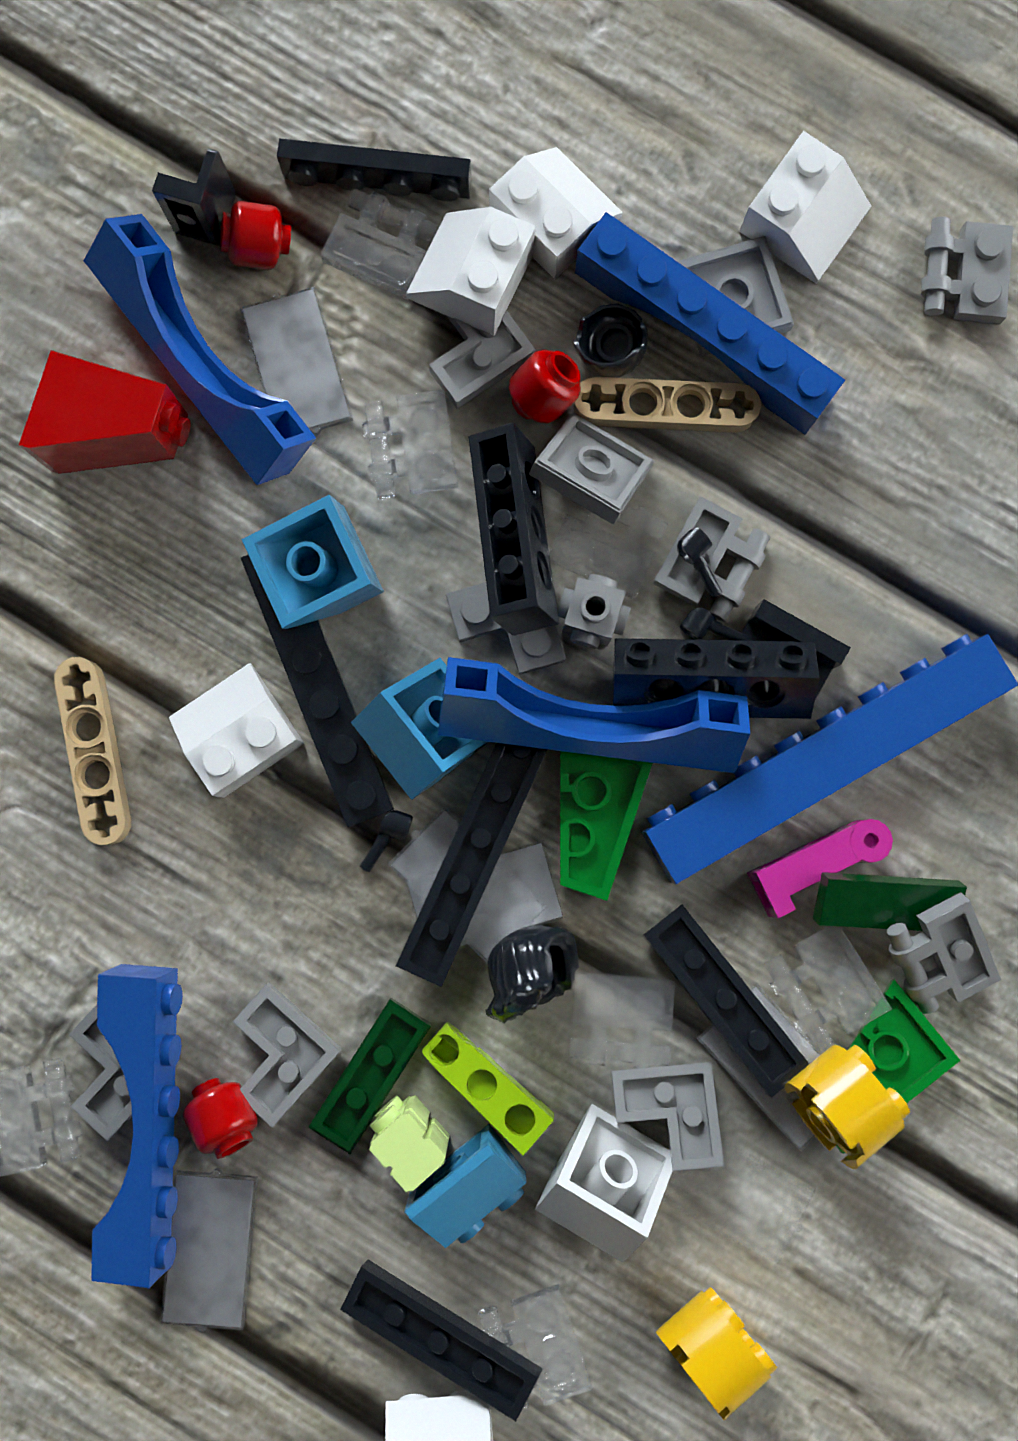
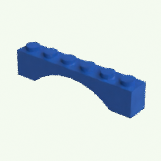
(647, 278)
(142, 281)
(687, 731)
(140, 1022)

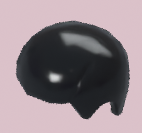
(611, 340)

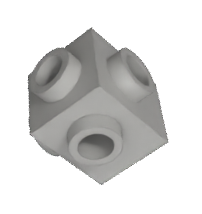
(590, 629)

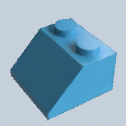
(312, 564)
(404, 727)
(466, 1189)

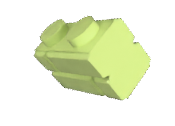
(408, 1141)

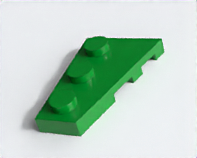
(596, 817)
(904, 1047)

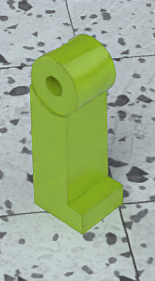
(489, 1088)

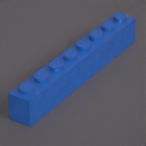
(828, 758)

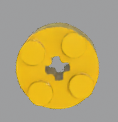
(847, 1104)
(716, 1351)

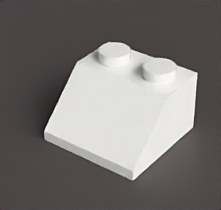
(557, 200)
(807, 207)
(474, 266)
(234, 732)
(607, 1184)
(439, 1418)

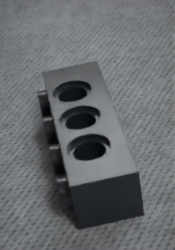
(512, 531)
(773, 675)

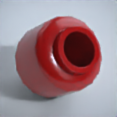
(254, 235)
(545, 386)
(219, 1118)

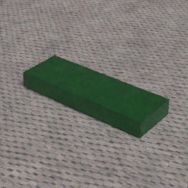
(878, 900)
(370, 1076)

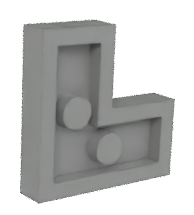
(480, 359)
(472, 620)
(295, 1051)
(683, 1098)
(107, 1100)

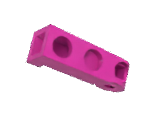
(855, 842)

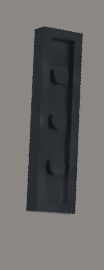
(363, 167)
(726, 1000)
(441, 1339)

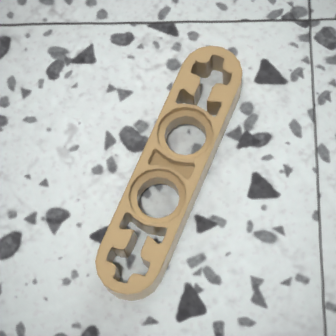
(666, 396)
(83, 753)

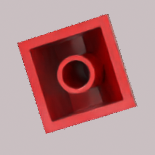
(101, 418)

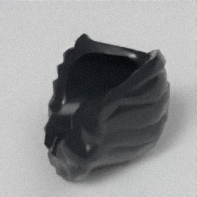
(530, 970)

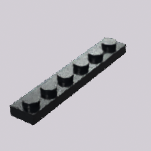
(326, 712)
(470, 861)

